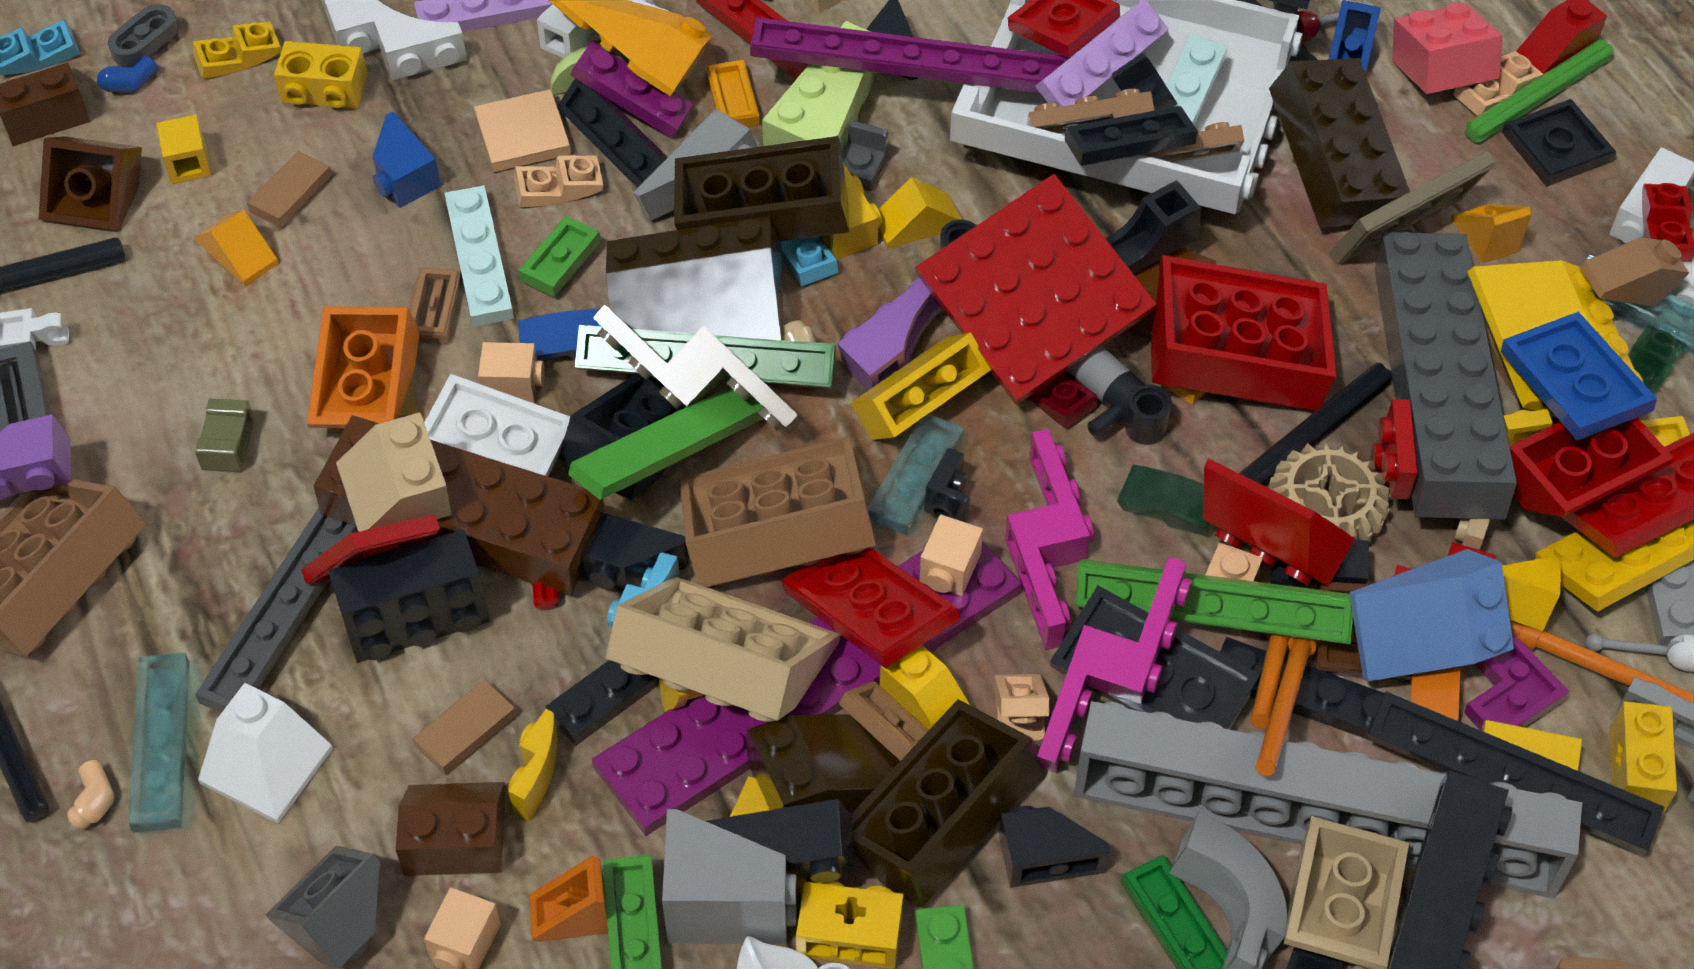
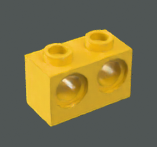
(320, 74)

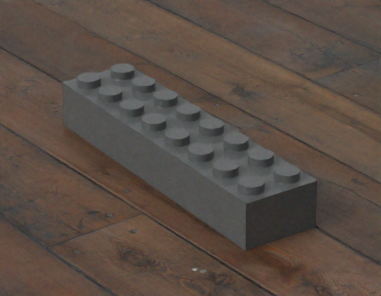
(1447, 373)

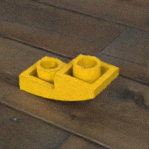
(246, 48)
(539, 756)

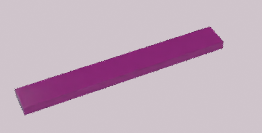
(901, 55)

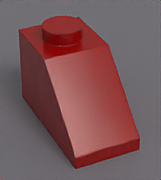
(1563, 34)

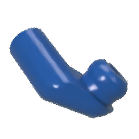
(127, 79)

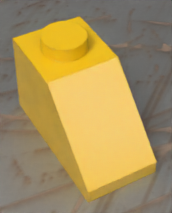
(921, 686)

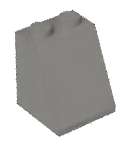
(723, 886)

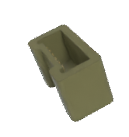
(225, 435)

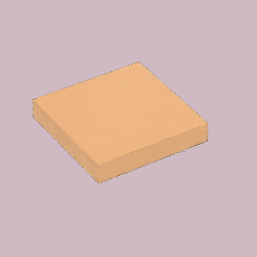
(522, 130)

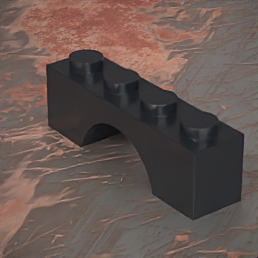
(1158, 227)

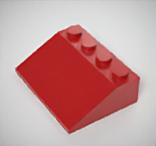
(1242, 334)

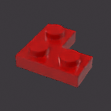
(1395, 452)

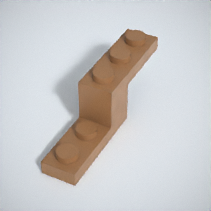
(1215, 140)

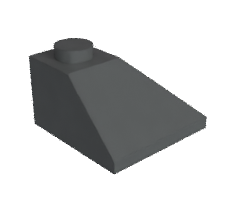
(332, 907)

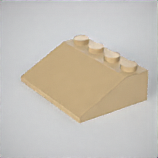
(719, 647)

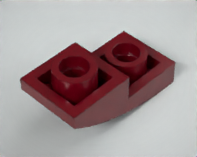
(1065, 400)

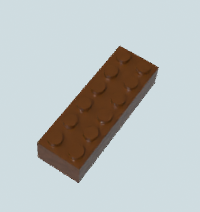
(509, 514)

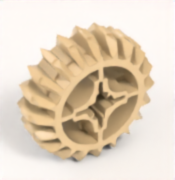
(1335, 488)

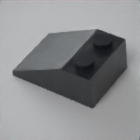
(613, 416)

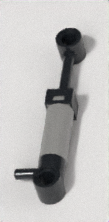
(1140, 406)

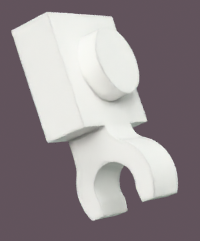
(24, 327)

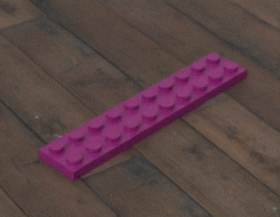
(705, 744)

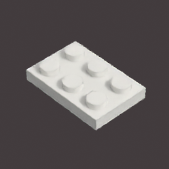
(497, 425)

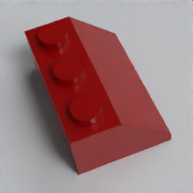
(1566, 474)
(1272, 525)

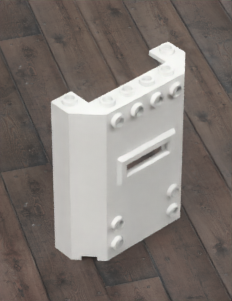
(1257, 53)

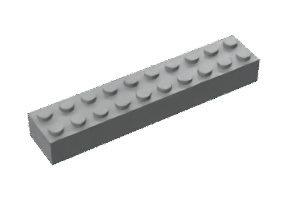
(1193, 767)

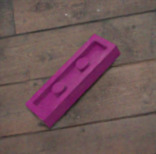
(615, 81)

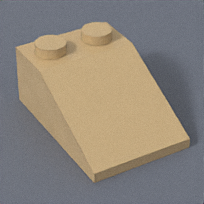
(1346, 893)

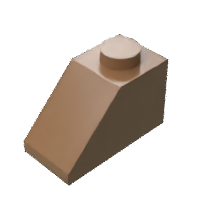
(1636, 271)

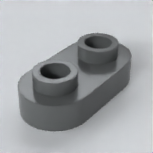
(143, 34)

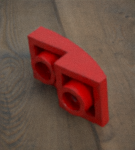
(1667, 216)

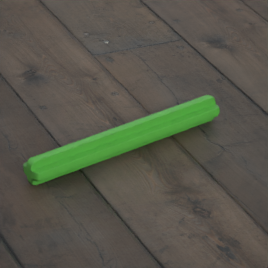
(1538, 91)

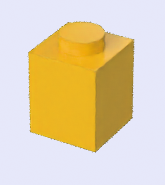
(183, 149)

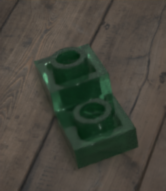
(1655, 356)
(1165, 495)

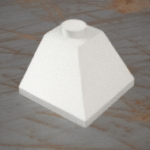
(262, 754)

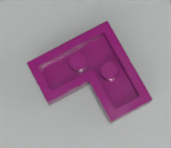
(1521, 689)

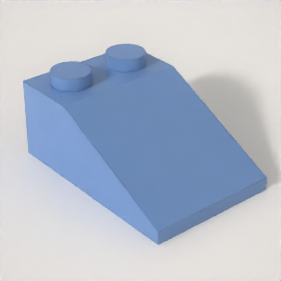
(1433, 617)

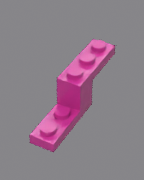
(1048, 538)
(1114, 666)

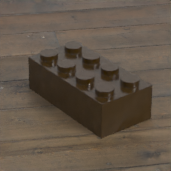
(1337, 139)

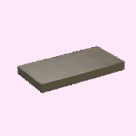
(1412, 207)

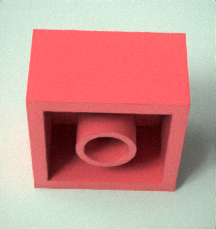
(1447, 48)

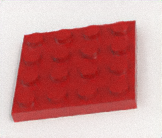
(1035, 288)

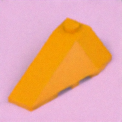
(657, 42)

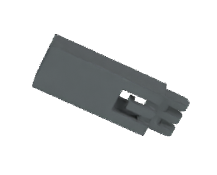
(21, 385)

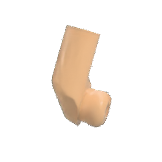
(94, 799)

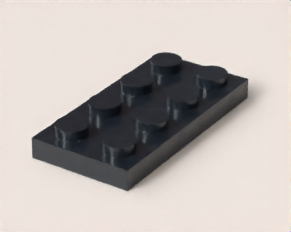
(1194, 678)

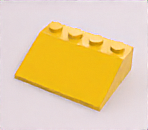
(1534, 294)

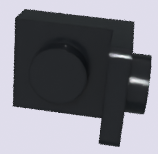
(1142, 75)
(945, 488)

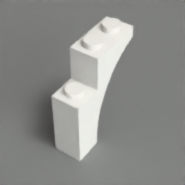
(405, 42)
(1628, 224)

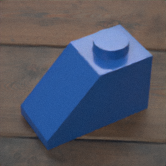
(1355, 32)
(403, 164)

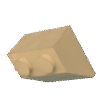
(394, 475)

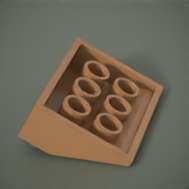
(775, 513)
(53, 551)

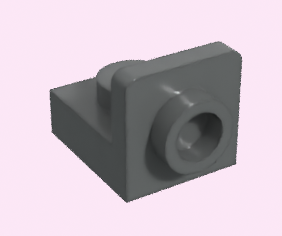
(865, 152)

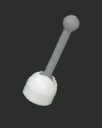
(1678, 651)

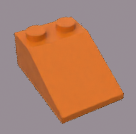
(362, 365)

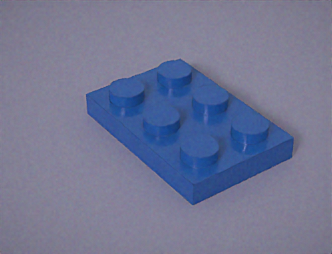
(1578, 375)

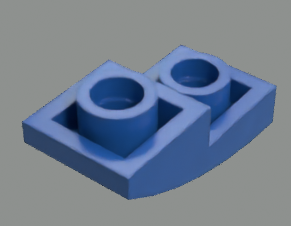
(555, 333)

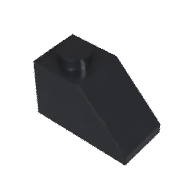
(624, 550)
(1048, 847)

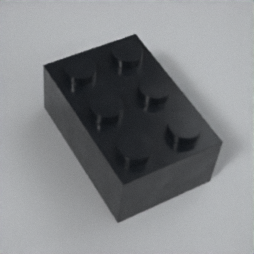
(410, 596)

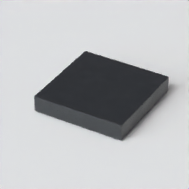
(1559, 142)

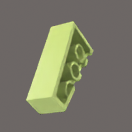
(819, 104)

